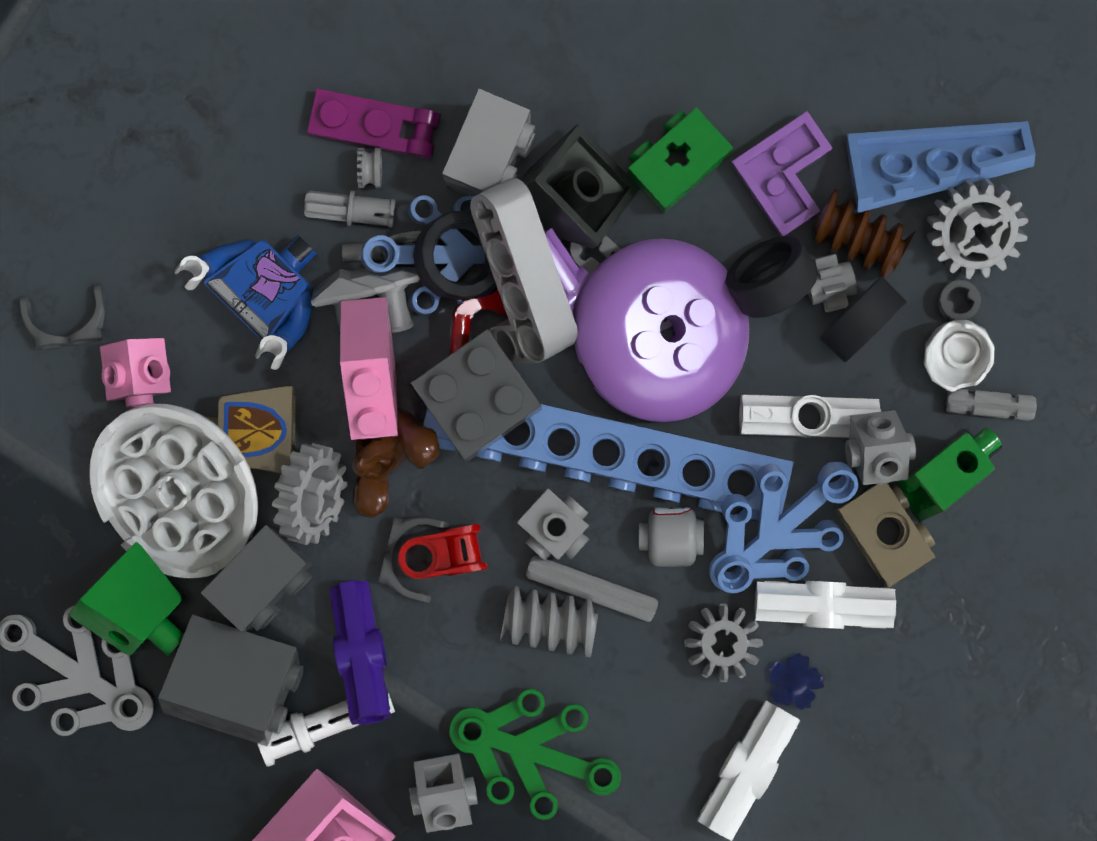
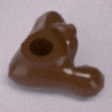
(382, 455)

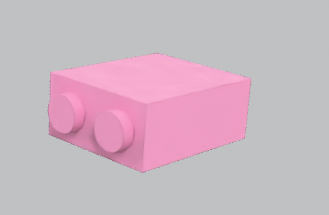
(368, 368)

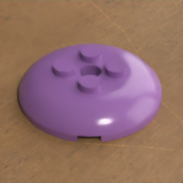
(622, 339)

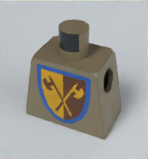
(261, 426)

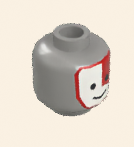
(672, 536)

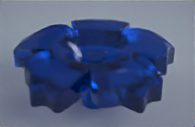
(795, 682)

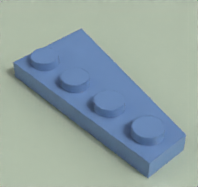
(924, 161)

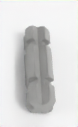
(991, 404)

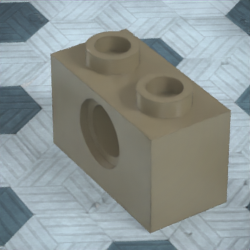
(907, 553)

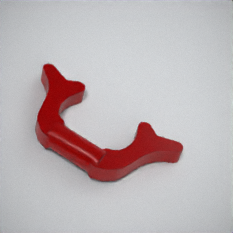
(464, 313)

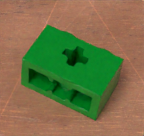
(704, 150)

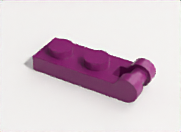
(372, 123)

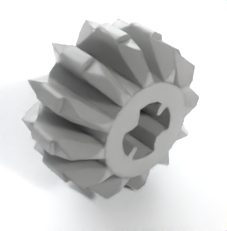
(738, 646)

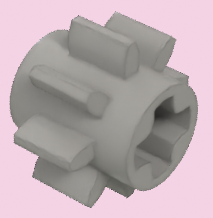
(833, 283)

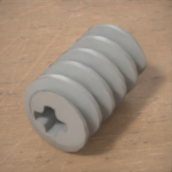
(550, 621)

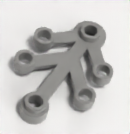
(82, 678)

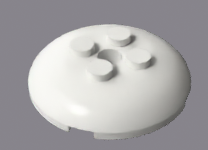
(174, 488)

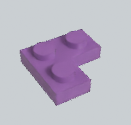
(772, 168)

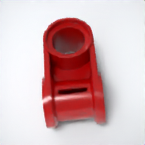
(447, 552)

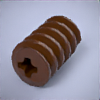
(861, 235)

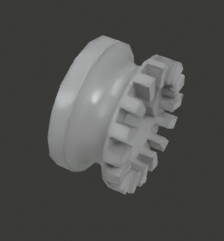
(369, 168)

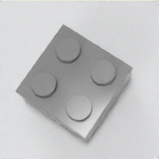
(488, 145)

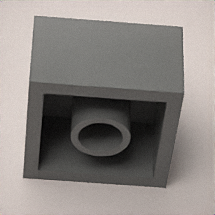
(476, 395)
(259, 579)

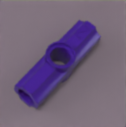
(360, 652)

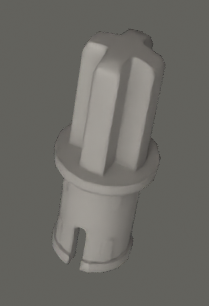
(349, 208)

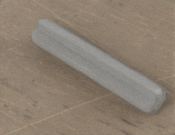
(592, 588)

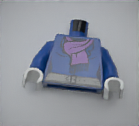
(259, 289)

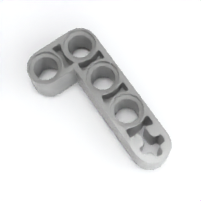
(524, 273)

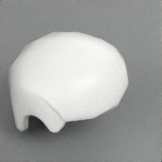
(958, 355)

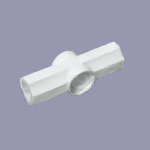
(779, 415)
(825, 604)
(748, 770)

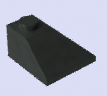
(579, 189)

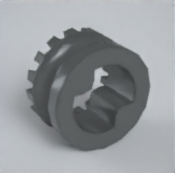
(946, 306)

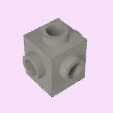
(879, 447)
(547, 509)
(443, 793)

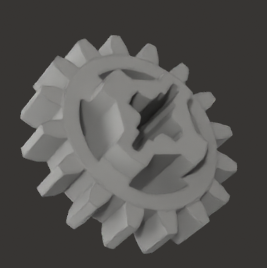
(958, 241)
(309, 494)

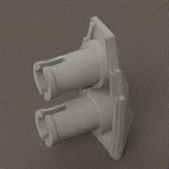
(362, 283)

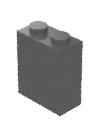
(231, 681)

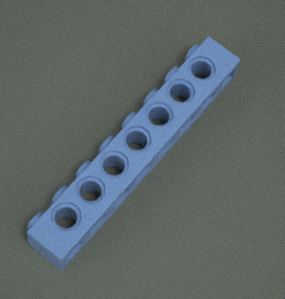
(631, 442)

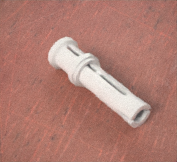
(302, 737)

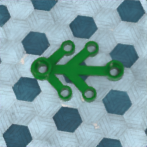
(527, 751)

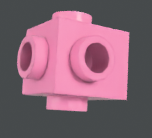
(135, 370)

